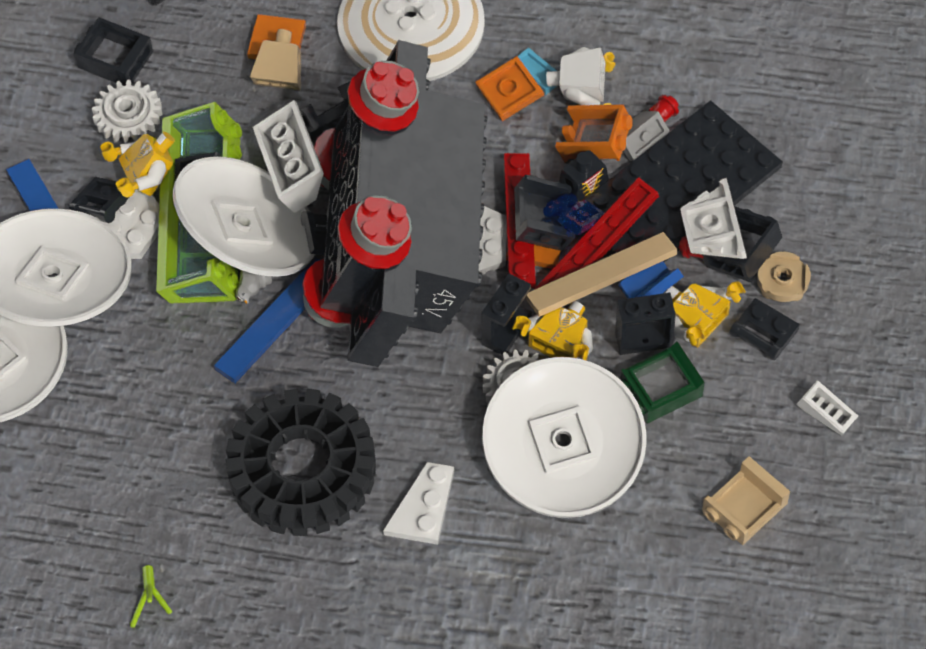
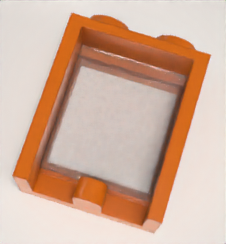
(596, 129)

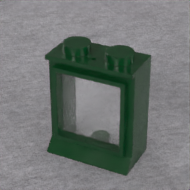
(663, 382)

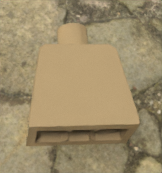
(278, 63)

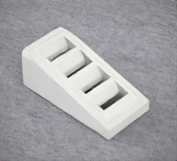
(814, 409)

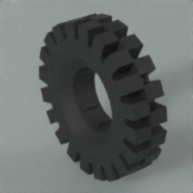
(310, 501)

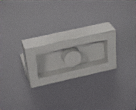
(646, 130)

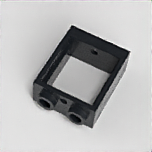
(103, 29)
(746, 268)
(657, 333)

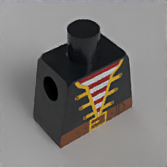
(584, 174)

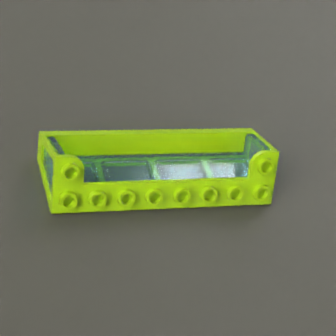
(183, 266)

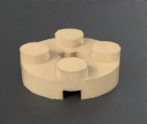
(780, 290)

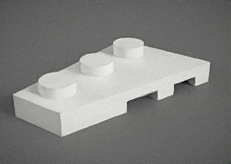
(424, 506)

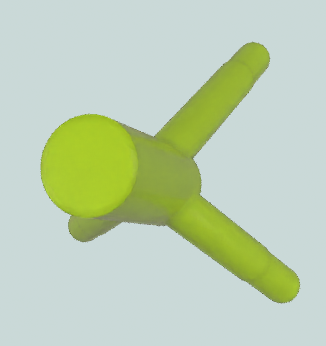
(149, 589)

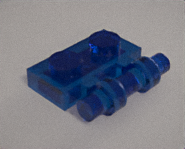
(573, 214)

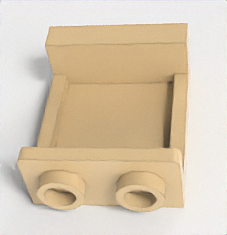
(746, 502)

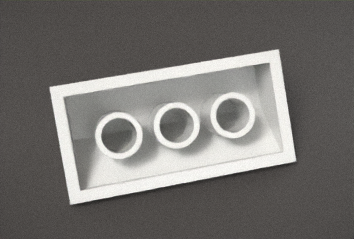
(290, 157)

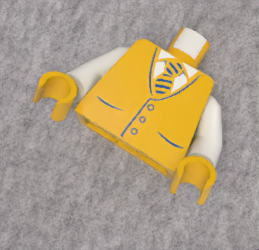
(143, 162)
(702, 310)
(558, 332)

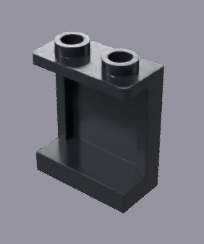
(314, 121)
(531, 223)
(501, 313)

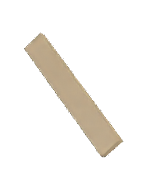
(601, 274)

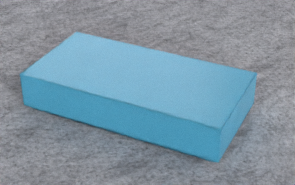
(538, 68)

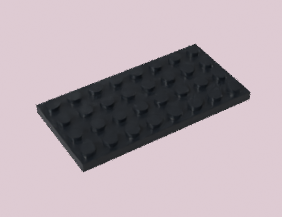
(683, 167)

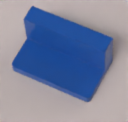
(650, 281)

